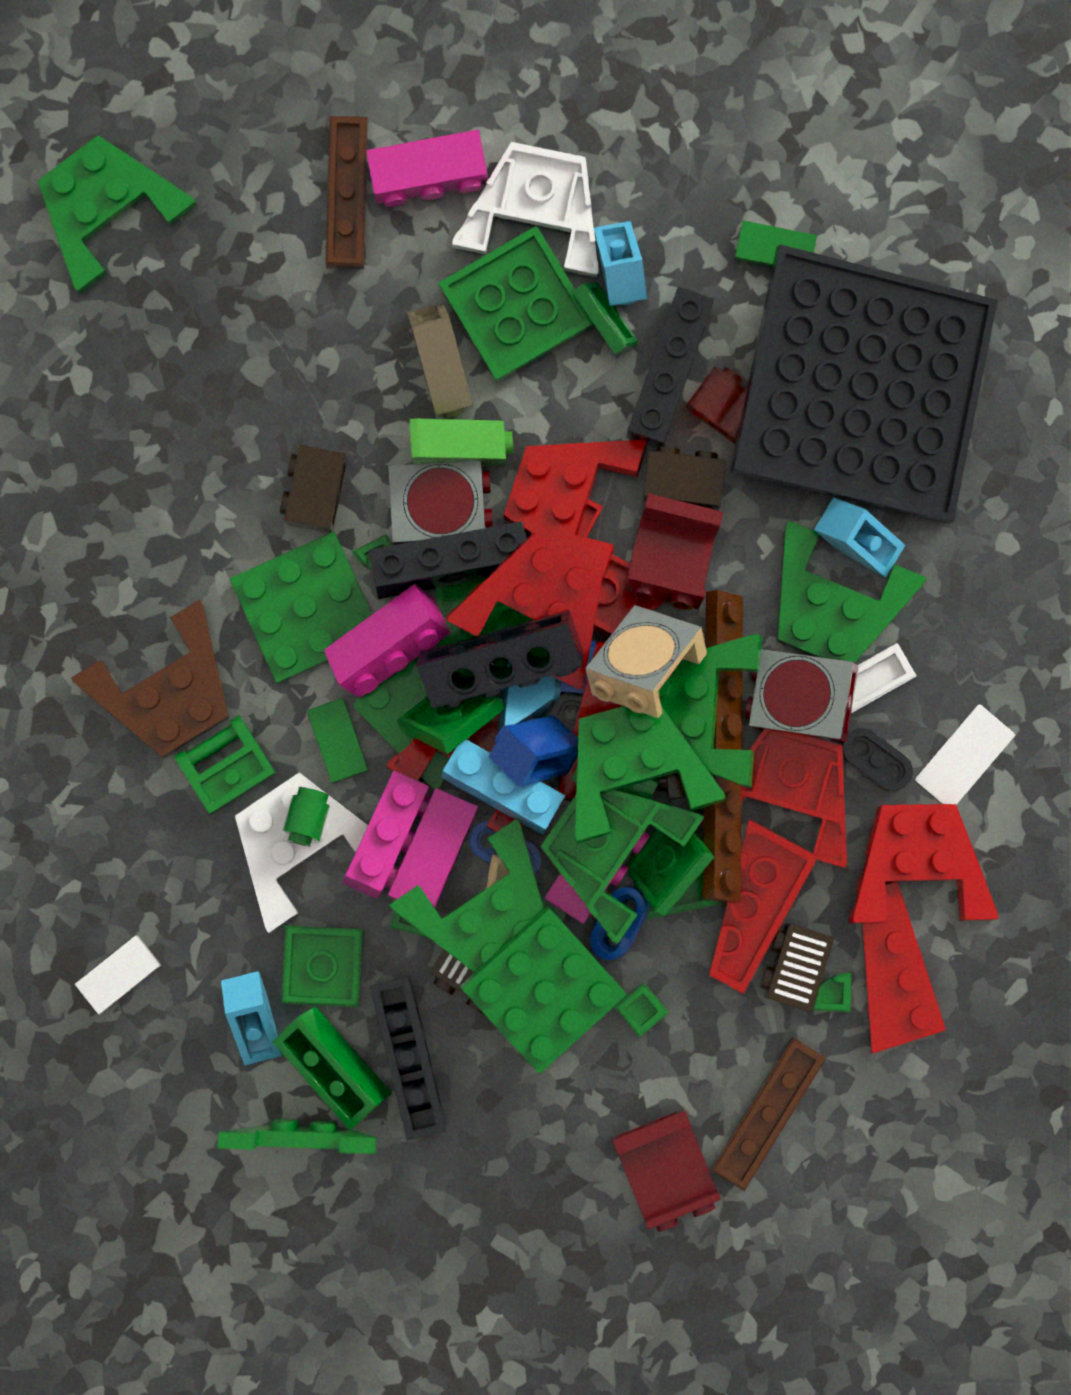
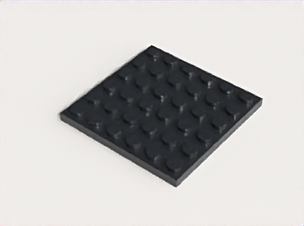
(864, 384)

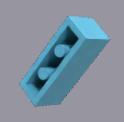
(479, 776)

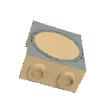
(641, 659)

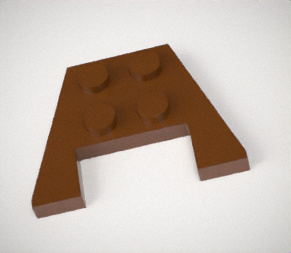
(173, 702)

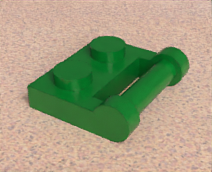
(230, 776)

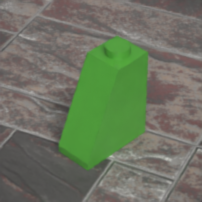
(460, 441)

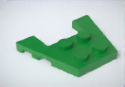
(93, 191)
(826, 616)
(393, 700)
(691, 703)
(629, 749)
(593, 863)
(488, 919)
(287, 1133)

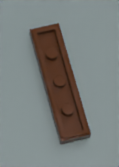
(346, 192)
(768, 1113)

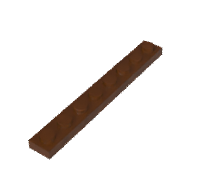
(723, 819)

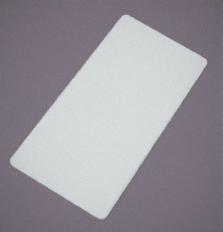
(965, 756)

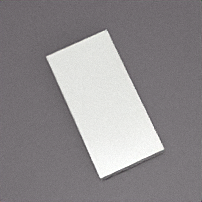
(881, 675)
(118, 974)

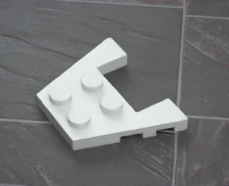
(539, 190)
(271, 853)

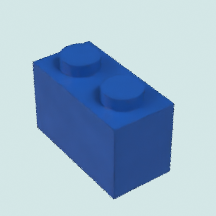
(535, 750)

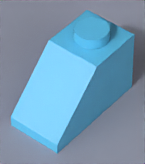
(620, 263)
(859, 536)
(528, 702)
(250, 1017)

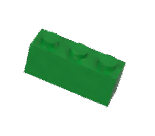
(332, 1067)

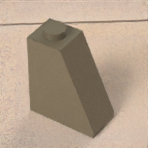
(440, 360)

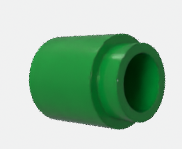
(306, 816)

